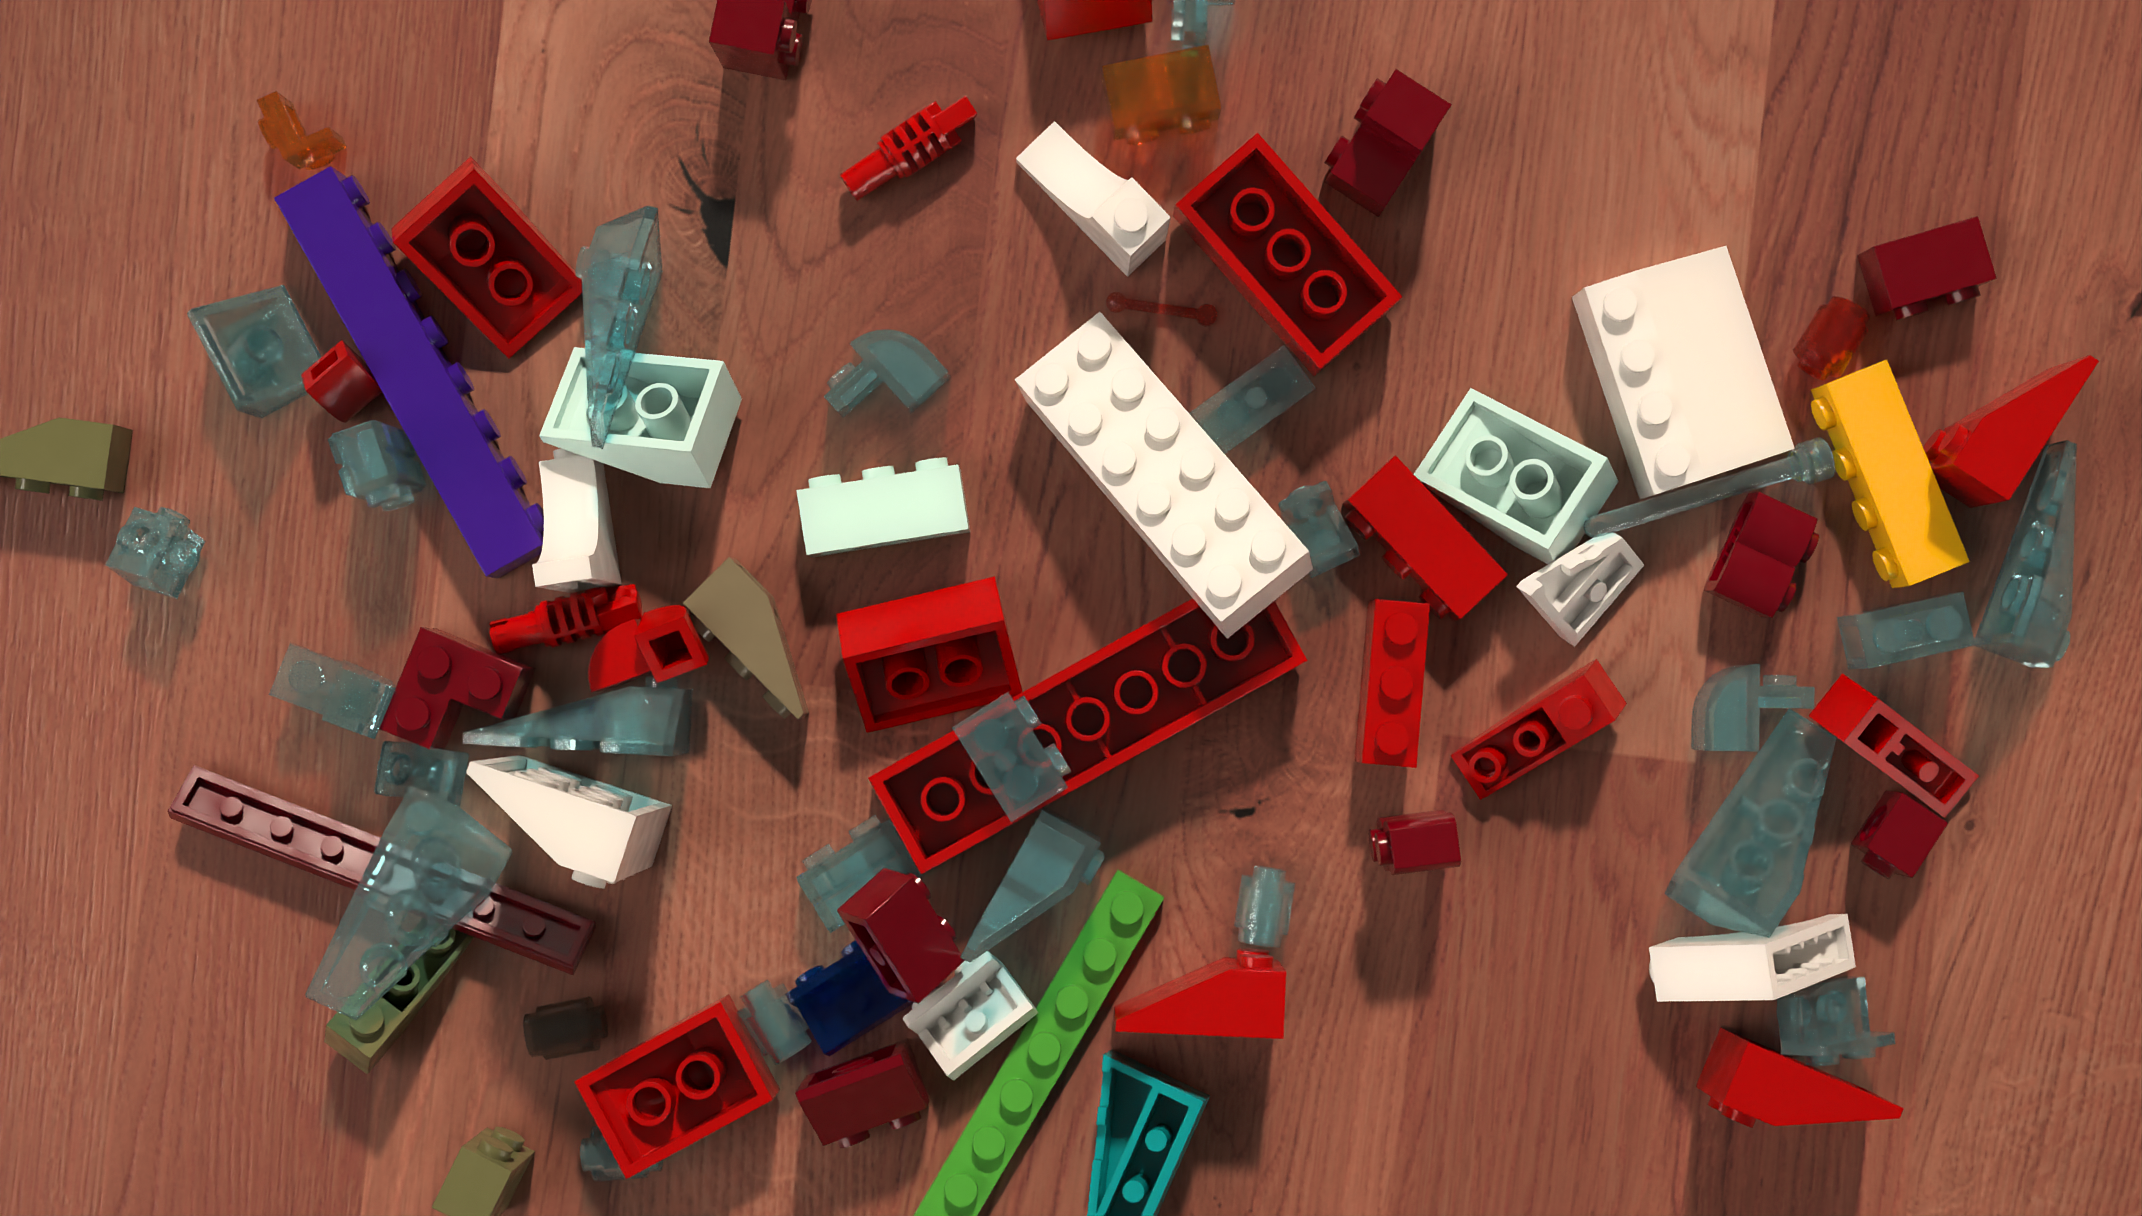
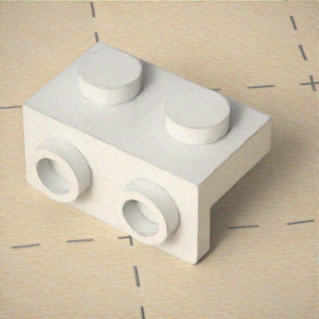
(970, 1014)

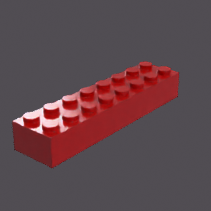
(1095, 716)

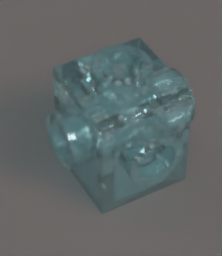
(156, 551)

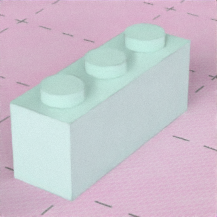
(883, 508)

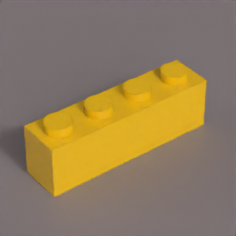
(1888, 476)

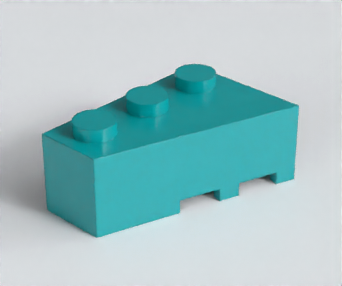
(1140, 1137)

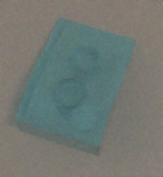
(1041, 874)

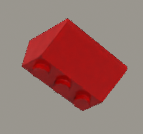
(928, 654)

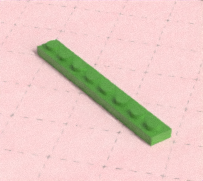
(1042, 1049)

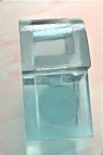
(889, 358)
(334, 688)
(1730, 704)

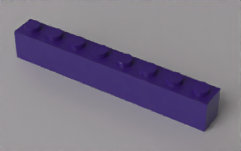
(414, 370)

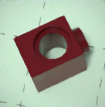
(1898, 835)

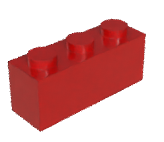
(1423, 540)
(1392, 683)

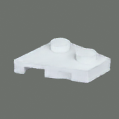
(1581, 584)

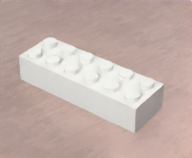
(1165, 475)

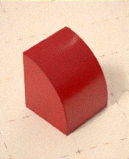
(341, 382)
(670, 642)
(617, 659)

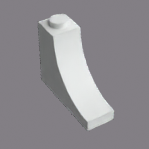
(1106, 207)
(577, 526)
(1751, 965)

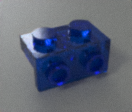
(844, 1000)

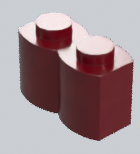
(1762, 555)
(1415, 842)

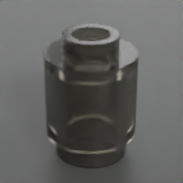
(565, 1028)

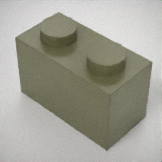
(484, 1174)

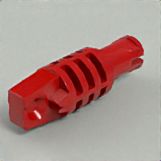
(909, 146)
(568, 618)

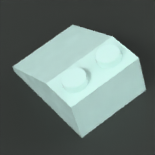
(666, 422)
(1517, 477)

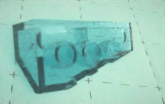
(618, 290)
(2035, 583)
(623, 721)
(1757, 843)
(416, 887)

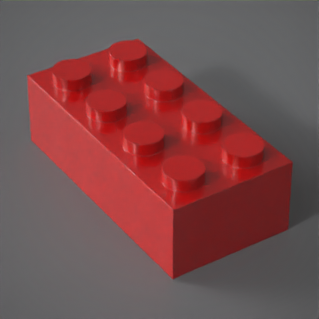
(1285, 254)

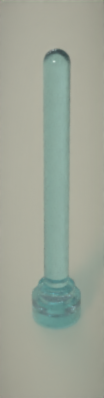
(1808, 462)

